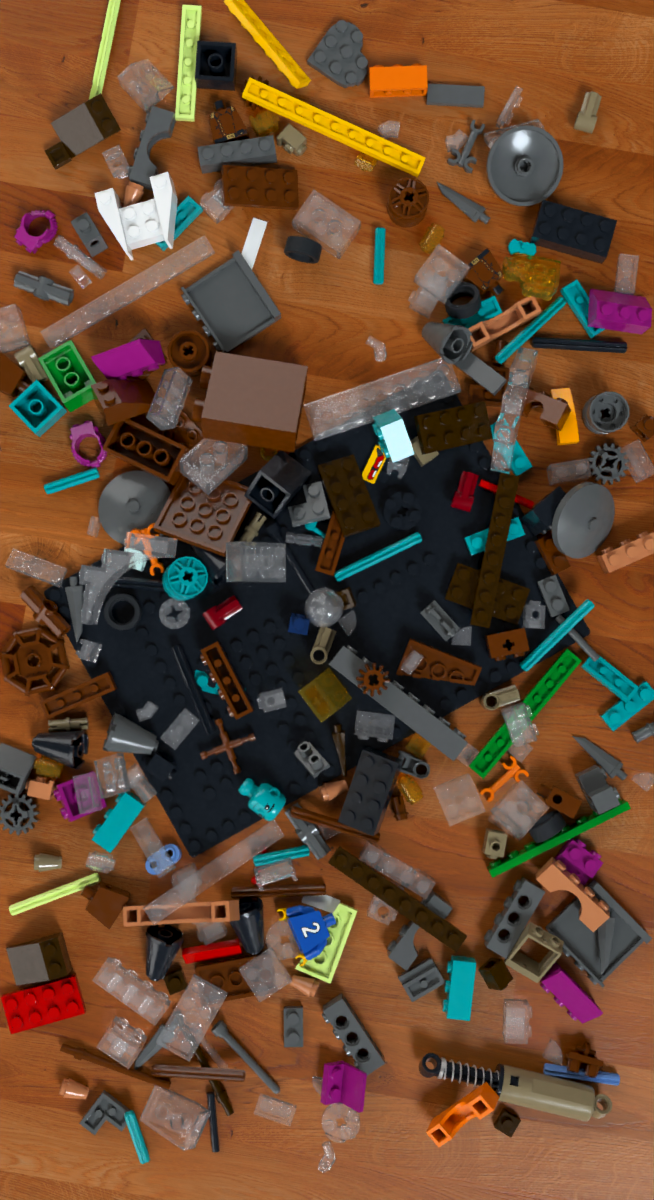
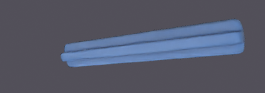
(561, 1071)

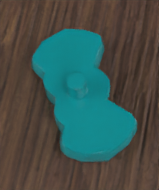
(521, 247)

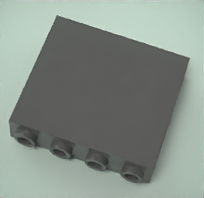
(231, 304)
(584, 944)

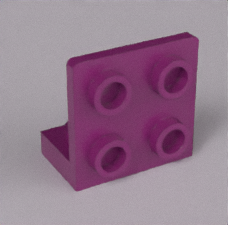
(344, 1085)

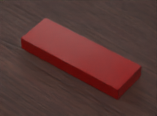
(212, 951)

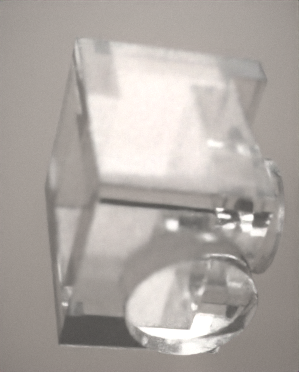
(113, 157)
(528, 620)

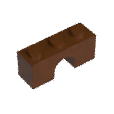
(554, 411)

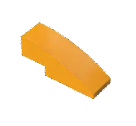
(569, 432)

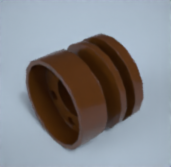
(405, 212)

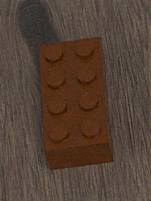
(146, 450)

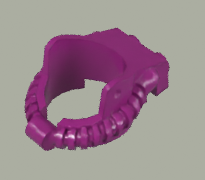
(31, 242)
(80, 432)

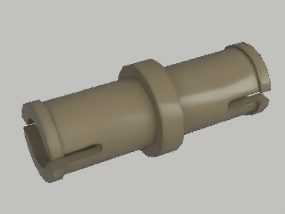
(253, 528)
(68, 724)

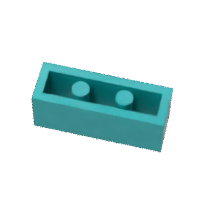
(118, 821)
(459, 988)

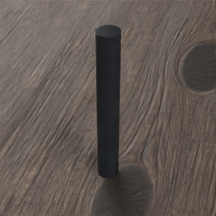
(213, 1122)

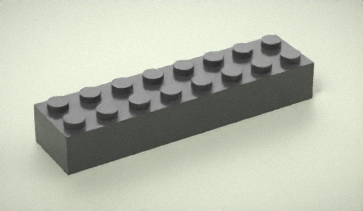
(402, 705)

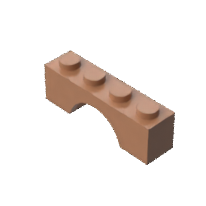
(515, 316)
(556, 877)

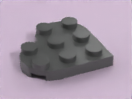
(340, 55)

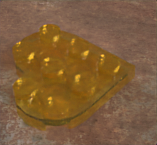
(535, 274)

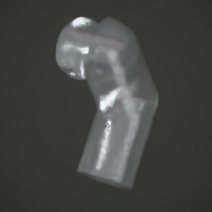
(379, 348)
(328, 1159)

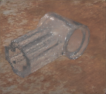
(140, 784)

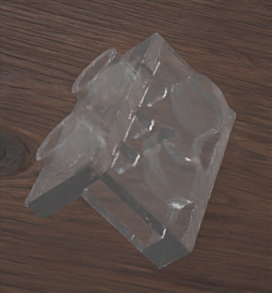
(374, 725)

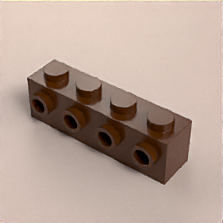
(227, 680)

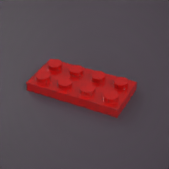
(43, 1004)

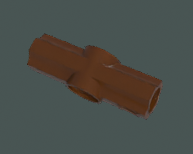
(45, 611)

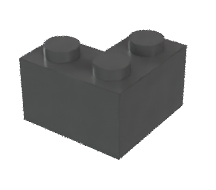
(597, 792)

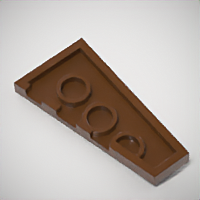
(440, 665)

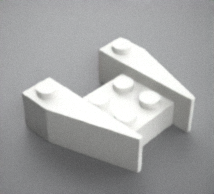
(145, 221)

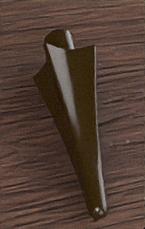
(339, 740)

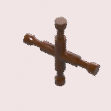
(227, 746)

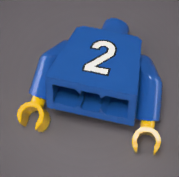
(308, 929)

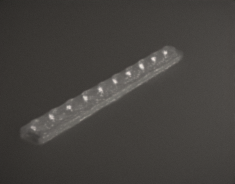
(127, 292)

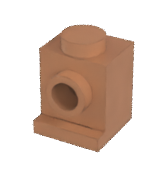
(41, 787)

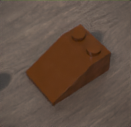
(122, 399)

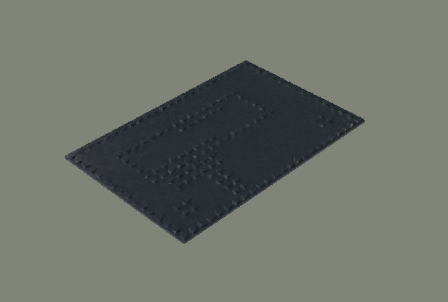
(265, 656)

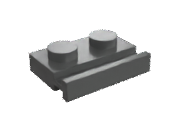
(421, 979)

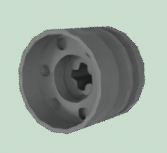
(615, 410)

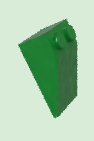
(69, 375)

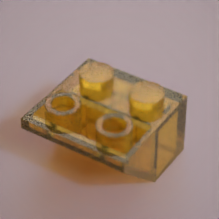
(325, 695)

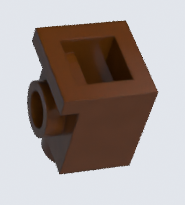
(644, 428)

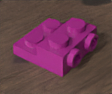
(66, 794)
(579, 860)

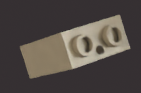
(533, 969)

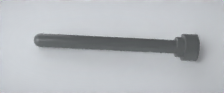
(220, 1029)

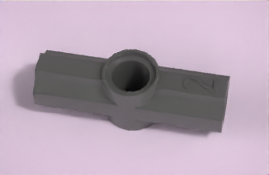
(44, 288)
(310, 835)

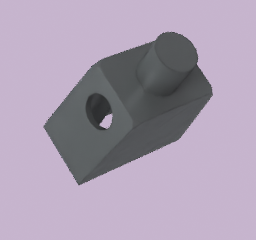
(88, 233)

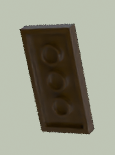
(453, 427)
(348, 495)
(509, 596)

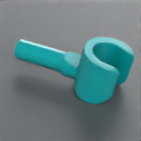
(312, 527)

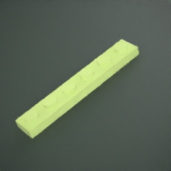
(186, 81)

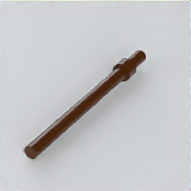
(80, 1053)

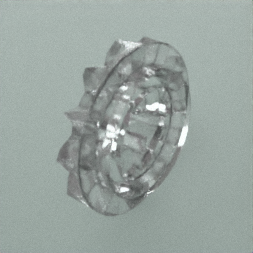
(166, 609)

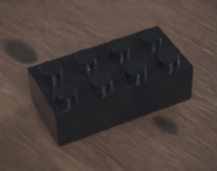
(573, 231)
(370, 791)

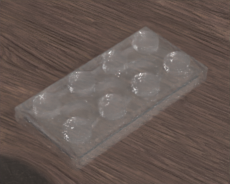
(191, 1017)

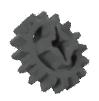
(611, 470)
(18, 804)

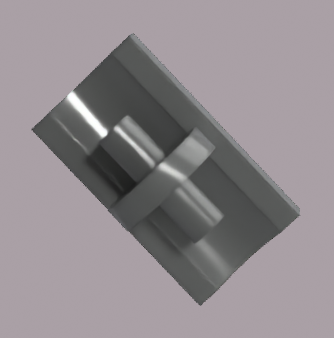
(311, 759)

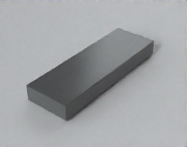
(455, 95)
(481, 373)

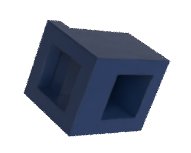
(299, 624)

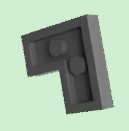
(315, 508)
(104, 1109)

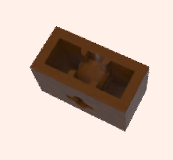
(516, 637)

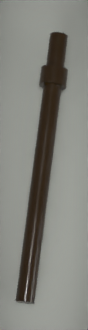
(221, 1095)

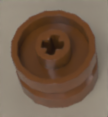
(186, 342)

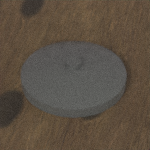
(524, 166)
(131, 503)
(583, 520)

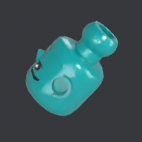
(263, 800)

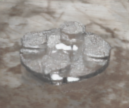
(273, 940)
(345, 1131)

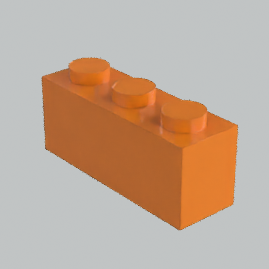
(398, 81)

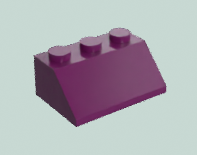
(619, 312)
(130, 359)
(570, 994)

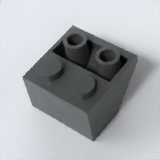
(15, 768)

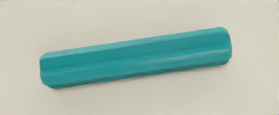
(379, 256)
(71, 481)
(271, 857)
(137, 1137)

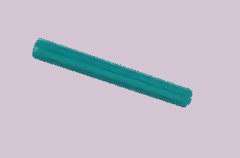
(531, 329)
(378, 556)
(557, 635)

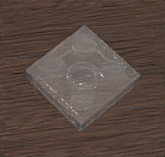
(112, 775)
(265, 974)

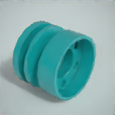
(173, 578)

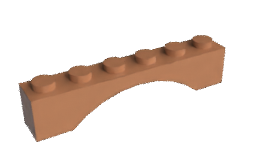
(188, 913)

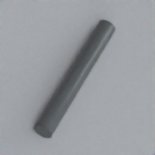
(579, 640)

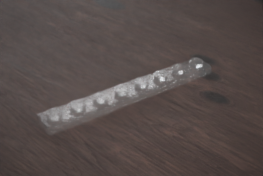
(213, 872)

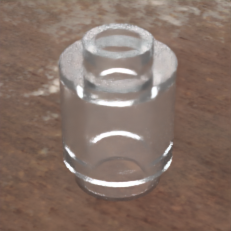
(100, 862)

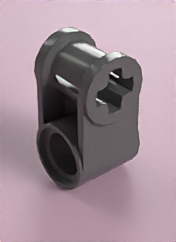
(410, 764)

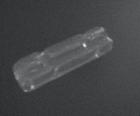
(303, 539)

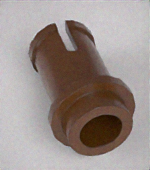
(500, 344)
(399, 808)

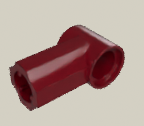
(463, 497)
(219, 614)

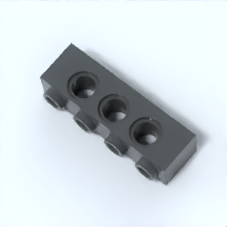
(515, 927)
(340, 1007)

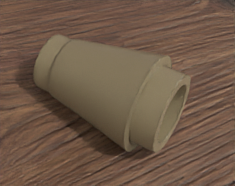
(47, 862)

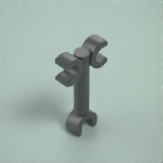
(463, 159)

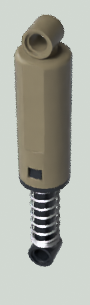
(525, 1088)

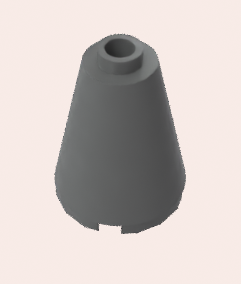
(448, 340)
(128, 737)

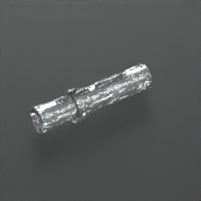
(73, 252)

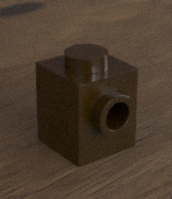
(495, 974)

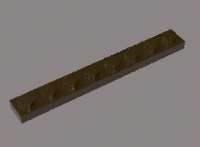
(494, 550)
(397, 898)

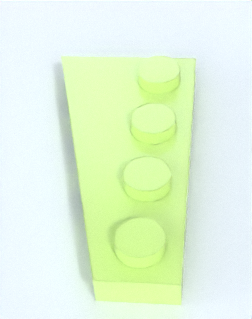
(326, 963)

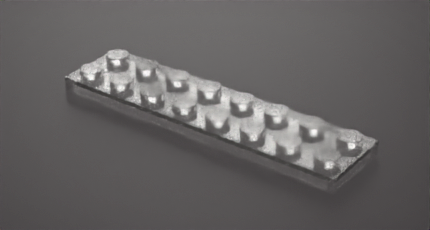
(397, 391)

